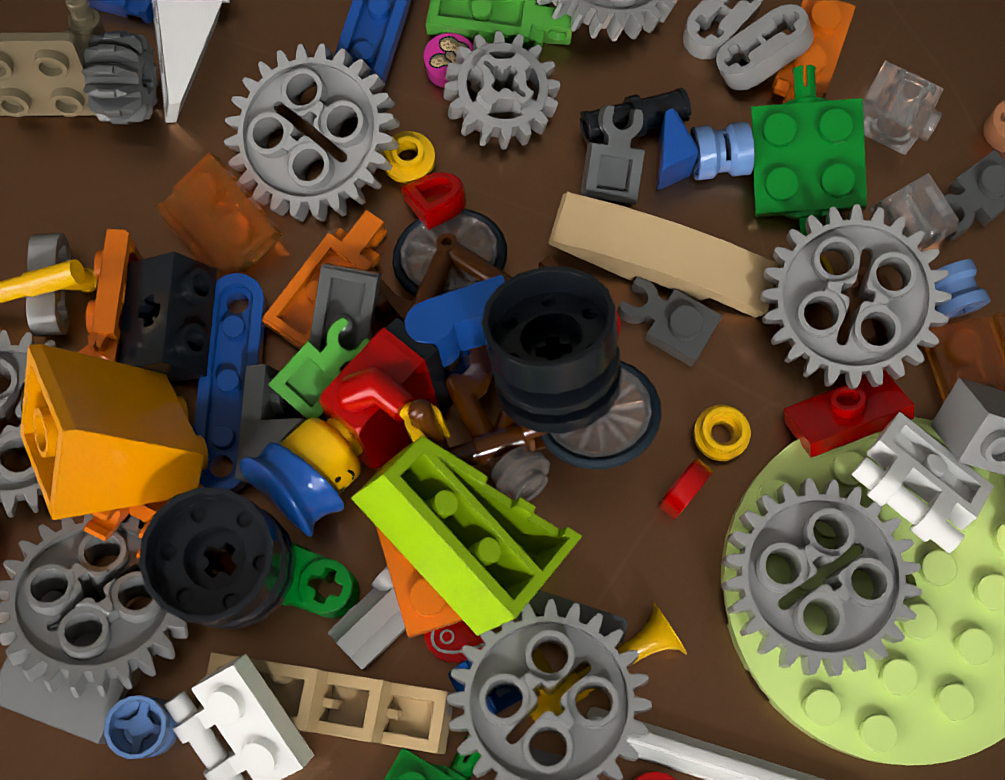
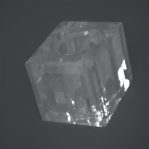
(900, 108)
(923, 208)

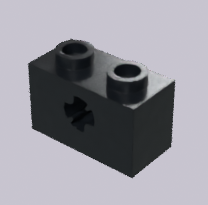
(168, 316)

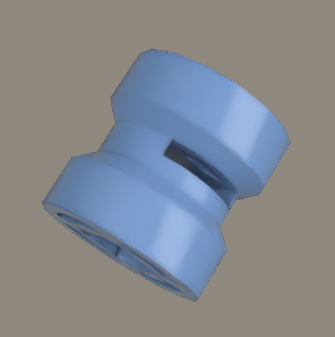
(723, 150)
(129, 726)

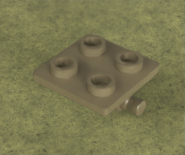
(44, 68)

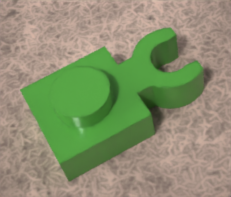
(313, 370)

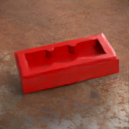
(846, 414)

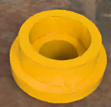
(411, 170)
(733, 421)

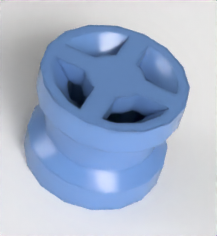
(965, 292)

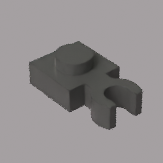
(614, 167)
(978, 193)
(677, 325)

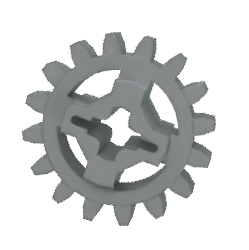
(499, 110)

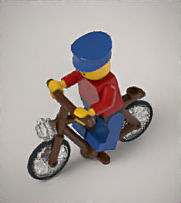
(423, 366)

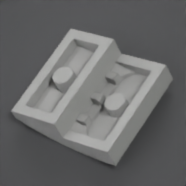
(60, 709)

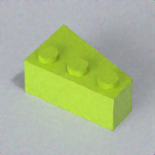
(463, 534)

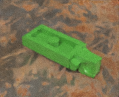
(509, 16)

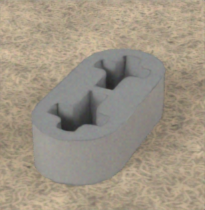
(730, 24)
(765, 47)
(48, 312)

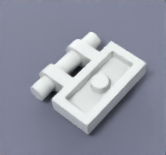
(931, 472)
(249, 720)

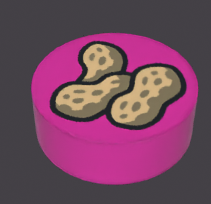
(441, 52)

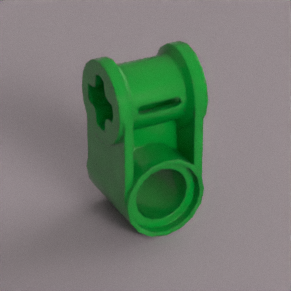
(309, 573)

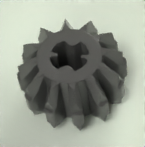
(120, 77)

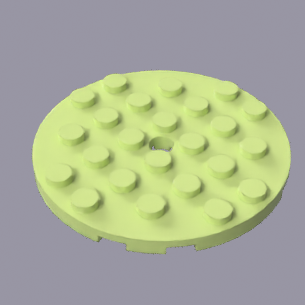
(938, 687)

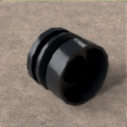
(553, 349)
(184, 555)

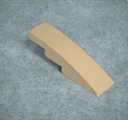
(661, 252)
(356, 705)

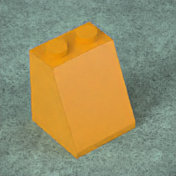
(105, 433)

